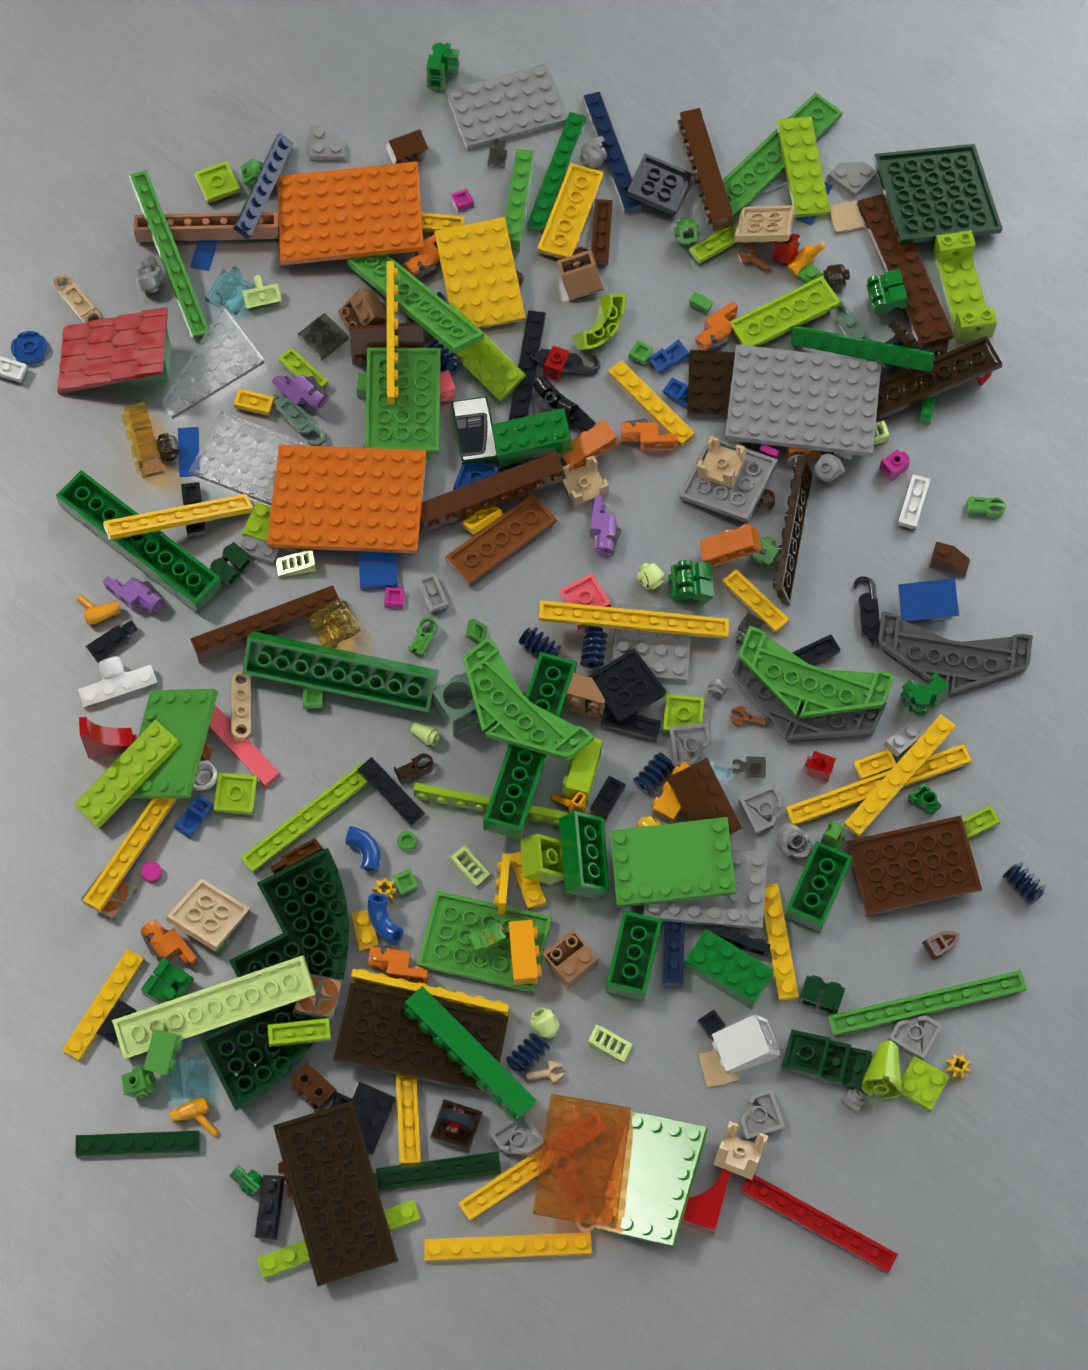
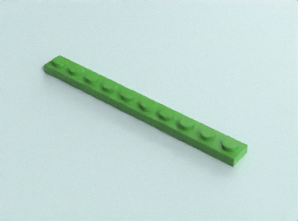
(169, 254)
(927, 1003)

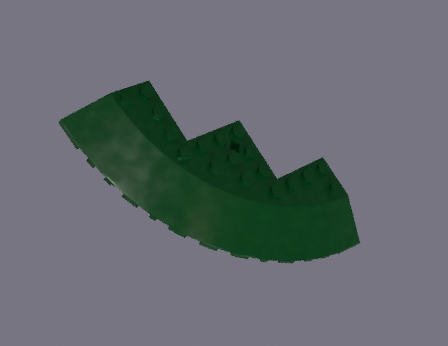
(314, 924)

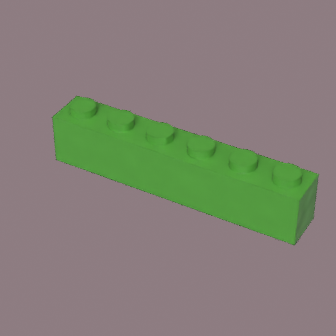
(519, 196)

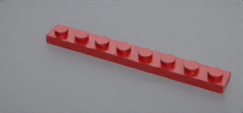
(819, 1223)

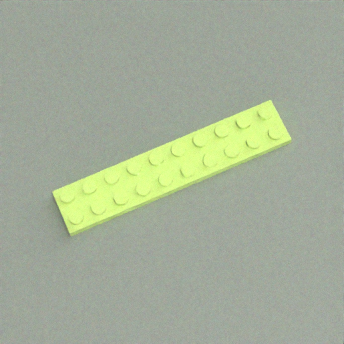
(216, 1005)

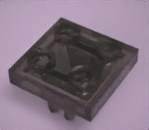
(323, 336)

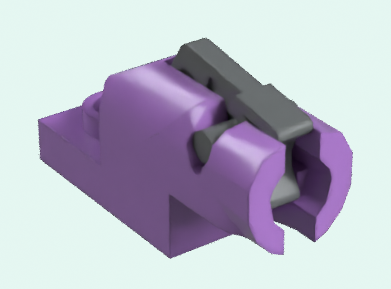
(302, 390)
(604, 529)
(135, 594)

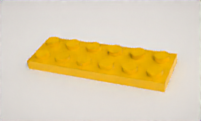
(570, 211)

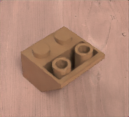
(580, 275)
(363, 309)
(585, 696)
(570, 959)

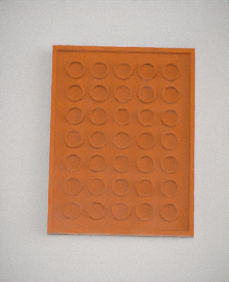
(349, 213)
(347, 499)

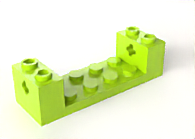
(963, 286)

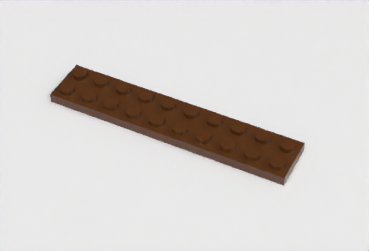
(923, 306)

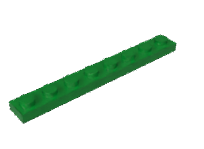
(556, 172)
(862, 348)

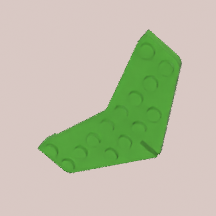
(819, 689)
(516, 718)

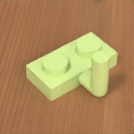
(261, 294)

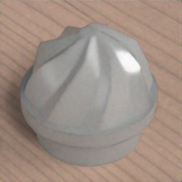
(717, 687)

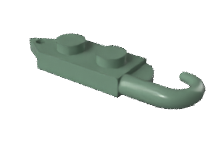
(849, 323)
(298, 419)

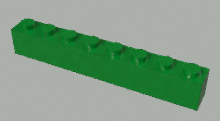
(469, 1054)

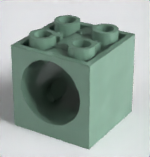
(455, 719)

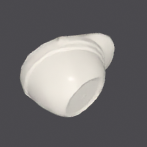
(205, 776)

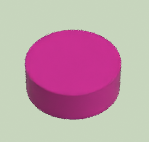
(151, 871)

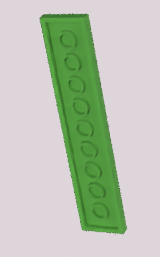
(767, 162)
(419, 303)

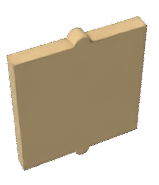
(846, 217)
(712, 1070)

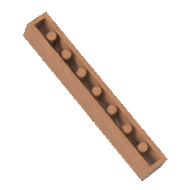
(208, 227)

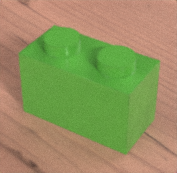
(163, 1052)

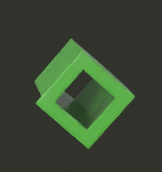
(700, 303)

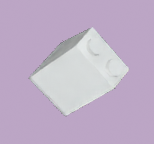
(746, 1044)

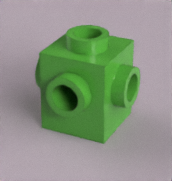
(250, 172)
(688, 236)
(770, 555)
(138, 1082)

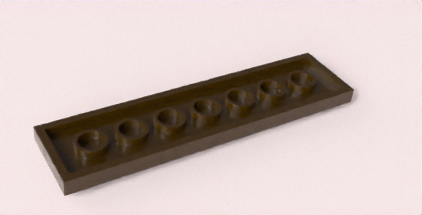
(948, 372)
(793, 530)

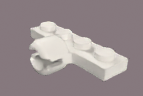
(116, 682)

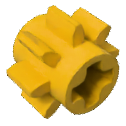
(385, 884)
(955, 1071)

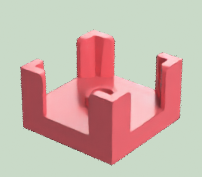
(585, 592)

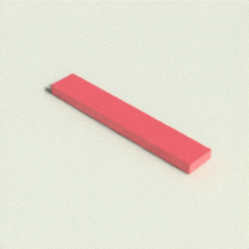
(243, 750)

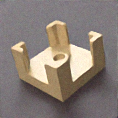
(721, 464)
(584, 483)
(739, 1154)

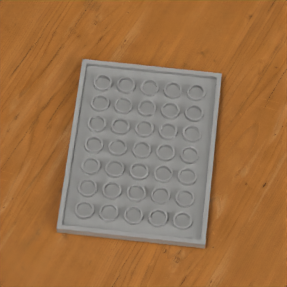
(803, 400)

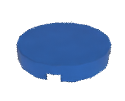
(29, 348)

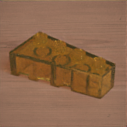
(143, 439)

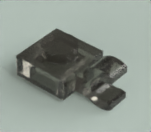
(748, 620)

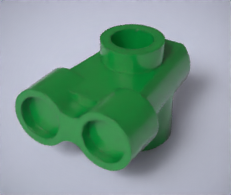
(925, 798)
(249, 1181)

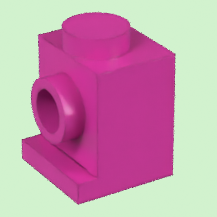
(894, 469)

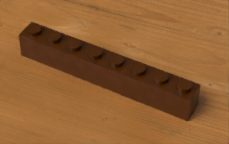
(706, 169)
(492, 491)
(270, 622)

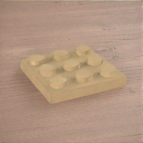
(765, 224)
(208, 914)

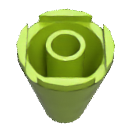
(884, 1072)

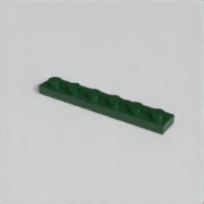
(137, 1143)
(438, 1170)

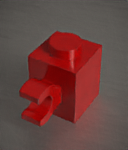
(787, 250)
(820, 766)

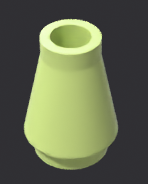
(427, 734)

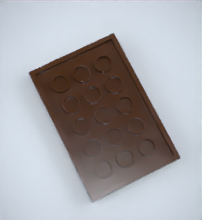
(913, 866)

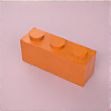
(589, 443)
(730, 545)

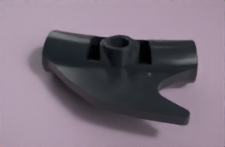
(548, 398)

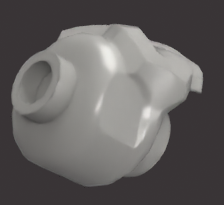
(593, 153)
(150, 275)
(828, 468)
(794, 841)

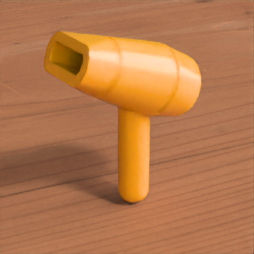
(804, 257)
(97, 614)
(576, 804)
(194, 1109)

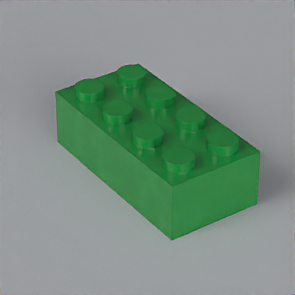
(532, 437)
(584, 855)
(818, 886)
(633, 955)
(728, 969)

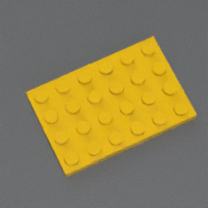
(481, 272)

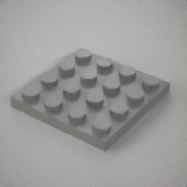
(736, 501)
(662, 652)

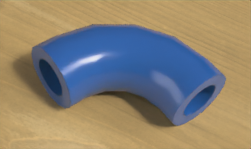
(367, 846)
(381, 920)

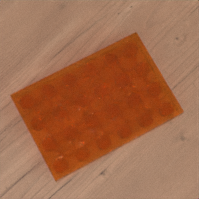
(582, 1161)

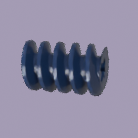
(448, 361)
(537, 643)
(593, 647)
(653, 772)
(1025, 882)
(526, 1053)

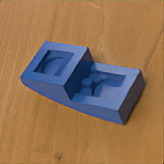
(669, 357)
(677, 392)
(194, 817)

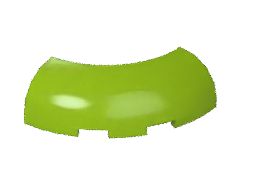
(606, 323)

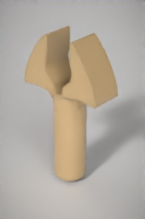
(546, 1073)

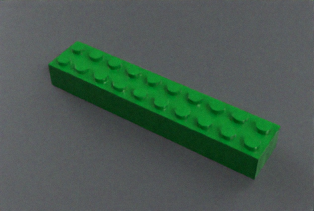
(150, 551)
(340, 671)
(522, 767)

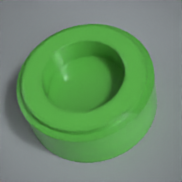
(407, 841)

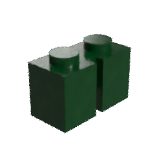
(236, 556)
(831, 998)

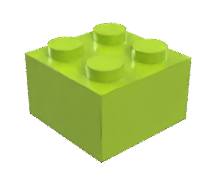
(542, 859)

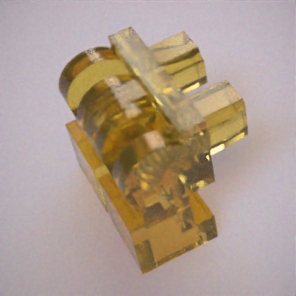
(334, 623)

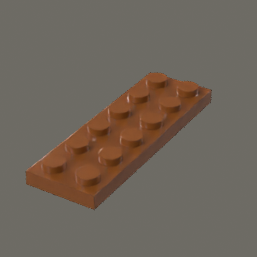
(500, 539)

